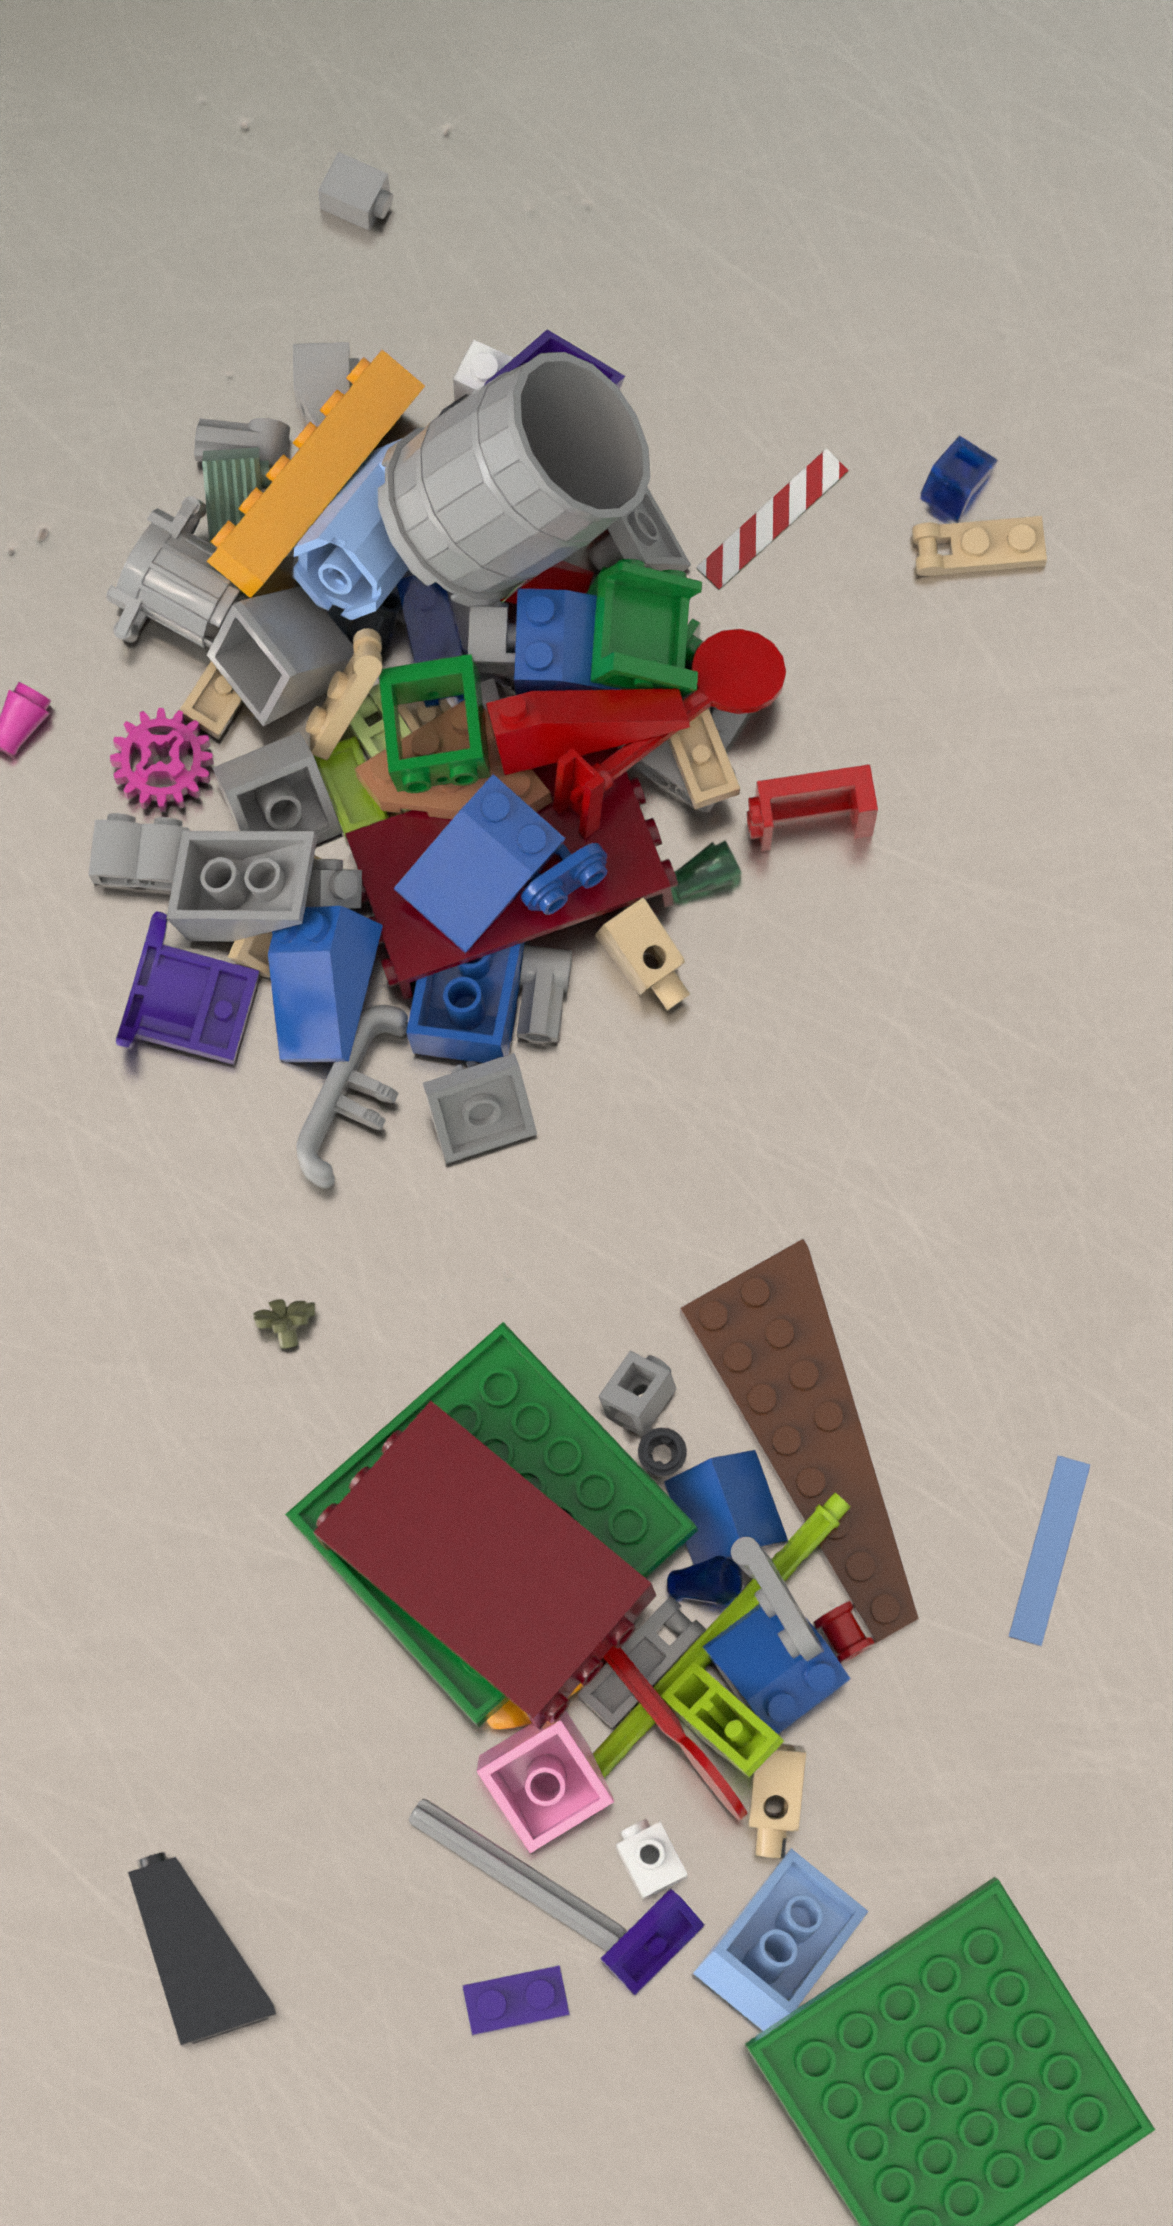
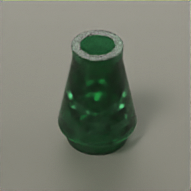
(707, 870)

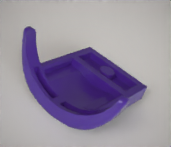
(186, 999)

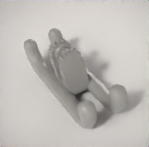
(332, 1094)

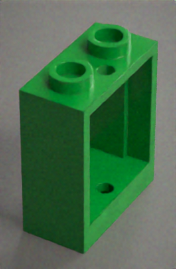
(427, 682)

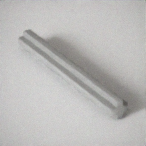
(516, 1874)

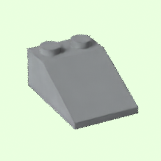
(240, 883)

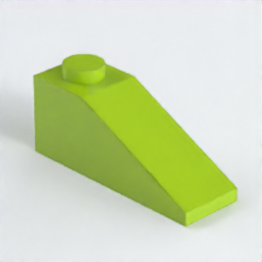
(721, 1719)

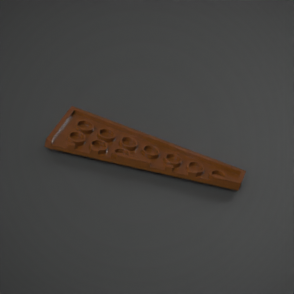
(788, 1381)

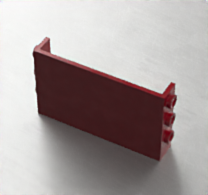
(419, 949)
(486, 1563)

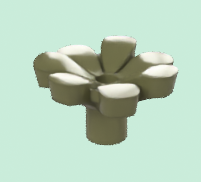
(285, 1319)

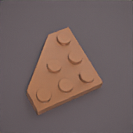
(441, 735)

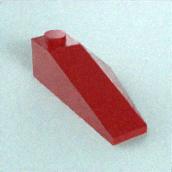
(545, 725)

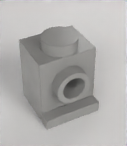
(491, 639)
(334, 885)
(633, 1377)

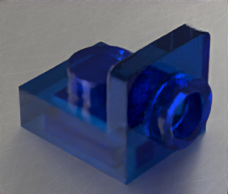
(957, 476)

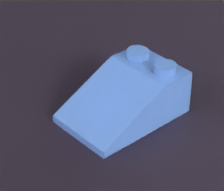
(781, 1942)

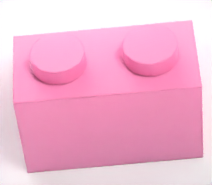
(544, 1780)

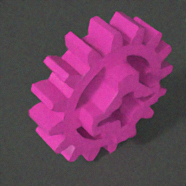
(148, 773)

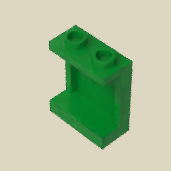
(642, 628)

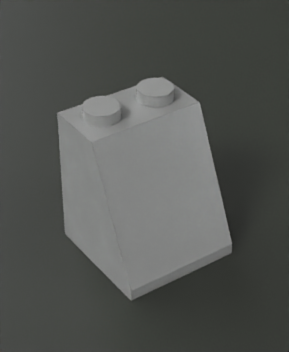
(279, 652)

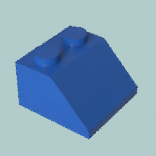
(766, 1674)

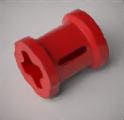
(844, 1632)

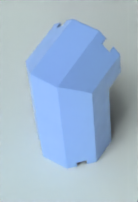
(347, 549)

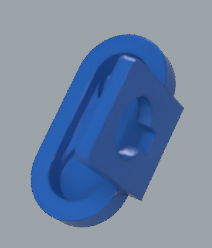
(550, 890)

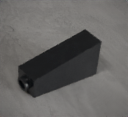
(197, 1961)

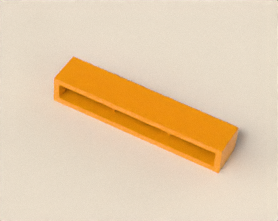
(316, 472)

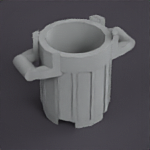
(173, 581)

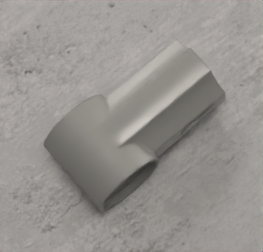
(265, 433)
(544, 981)

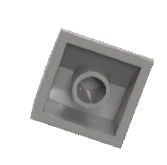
(278, 790)

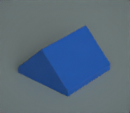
(726, 1502)

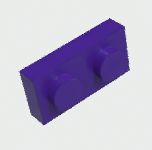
(652, 1941)
(516, 2000)

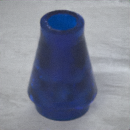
(708, 1581)

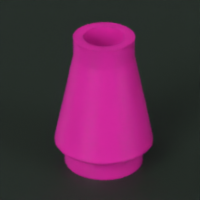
(21, 716)

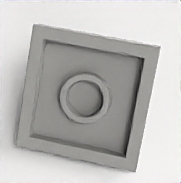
(643, 537)
(479, 1107)

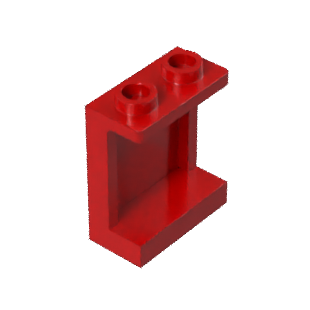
(813, 796)

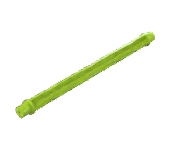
(786, 1562)

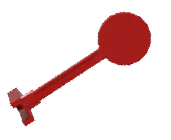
(735, 674)
(670, 1726)

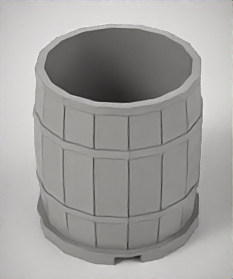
(514, 478)

